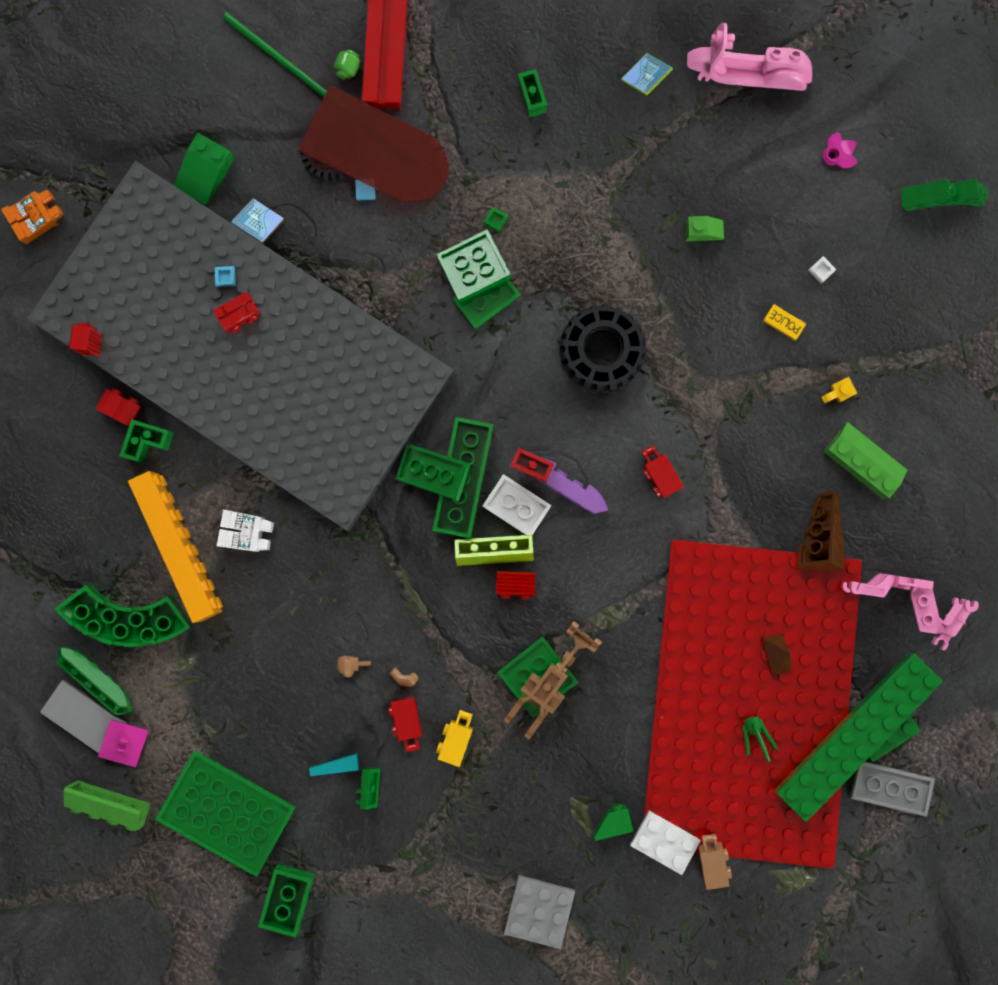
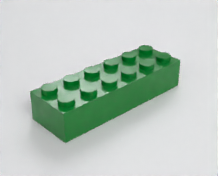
(469, 444)

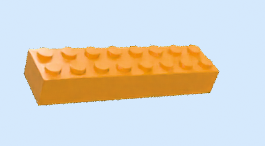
(175, 546)

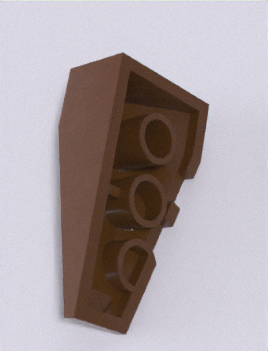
(824, 539)

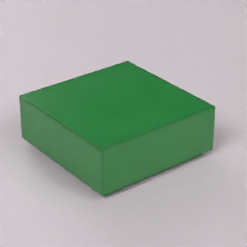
(495, 219)

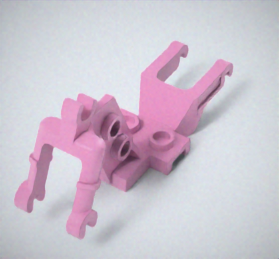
(923, 604)

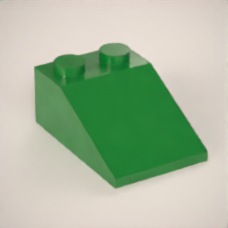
(203, 169)

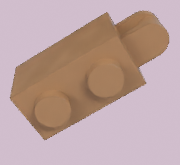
(713, 863)

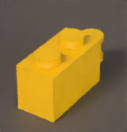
(456, 740)

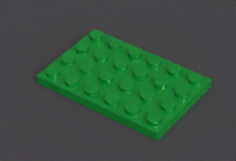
(225, 813)

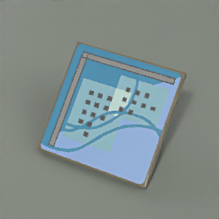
(257, 220)

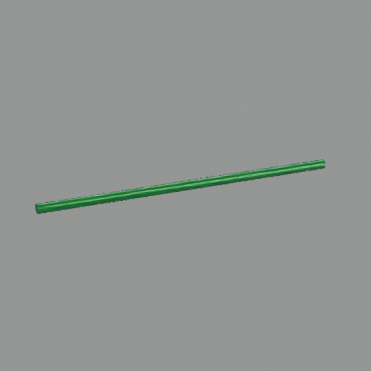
(274, 54)

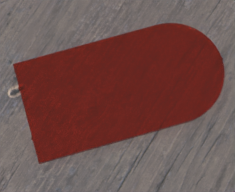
(375, 148)

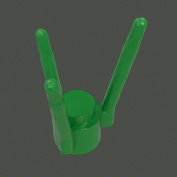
(754, 726)

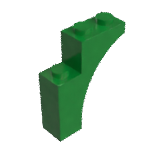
(944, 193)

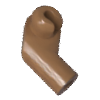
(403, 680)

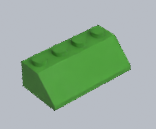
(866, 461)
(106, 805)

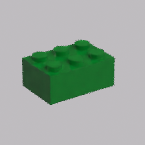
(286, 900)

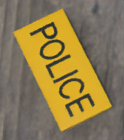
(784, 322)

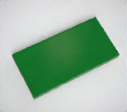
(433, 472)

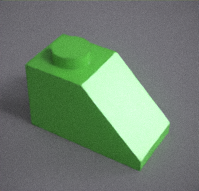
(704, 228)

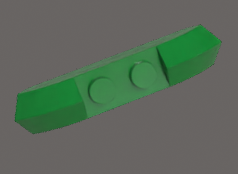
(94, 680)

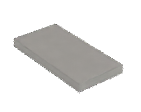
(79, 714)
(892, 788)

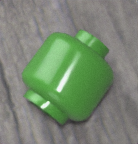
(347, 64)

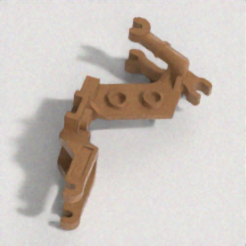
(543, 691)

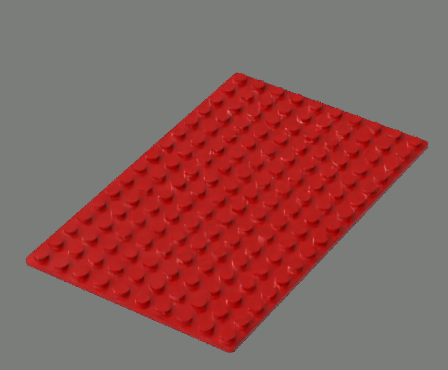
(719, 675)

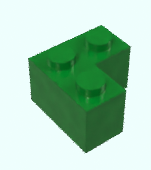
(141, 437)

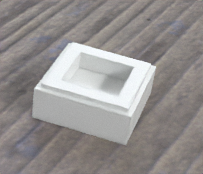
(822, 269)

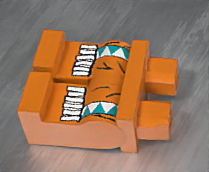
(32, 216)

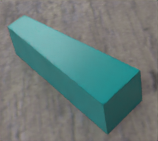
(343, 764)

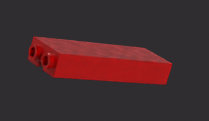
(385, 53)

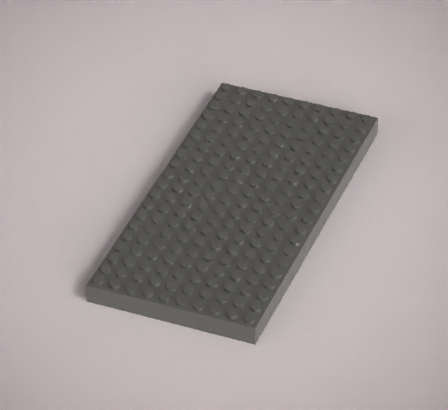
(300, 395)

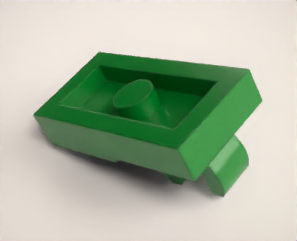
(369, 788)

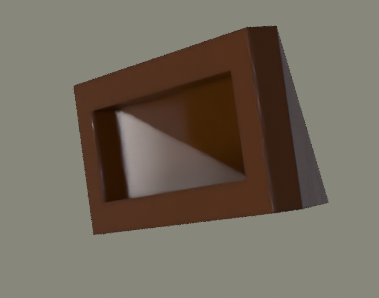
(777, 654)

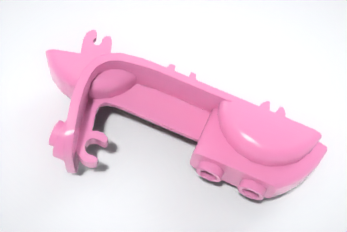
(776, 69)

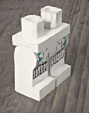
(251, 531)

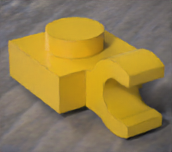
(840, 391)

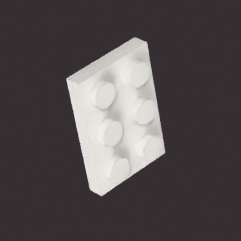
(516, 505)
(665, 842)

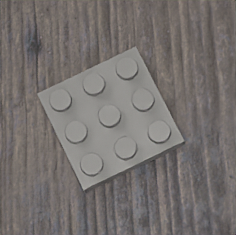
(539, 912)

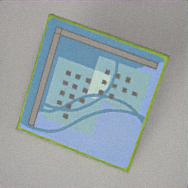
(646, 74)

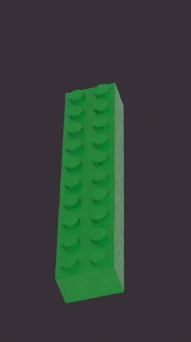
(858, 736)

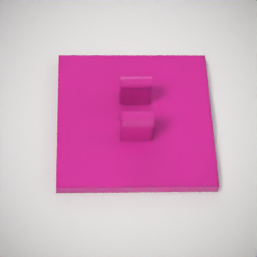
(123, 743)

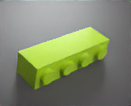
(494, 550)

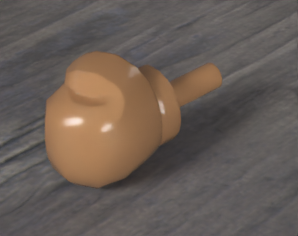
(348, 664)

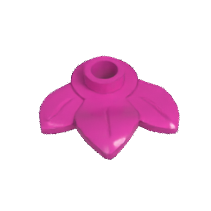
(841, 150)

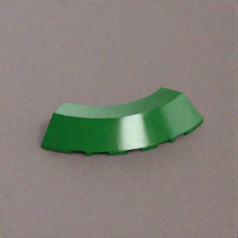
(122, 624)

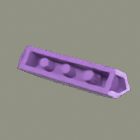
(588, 499)

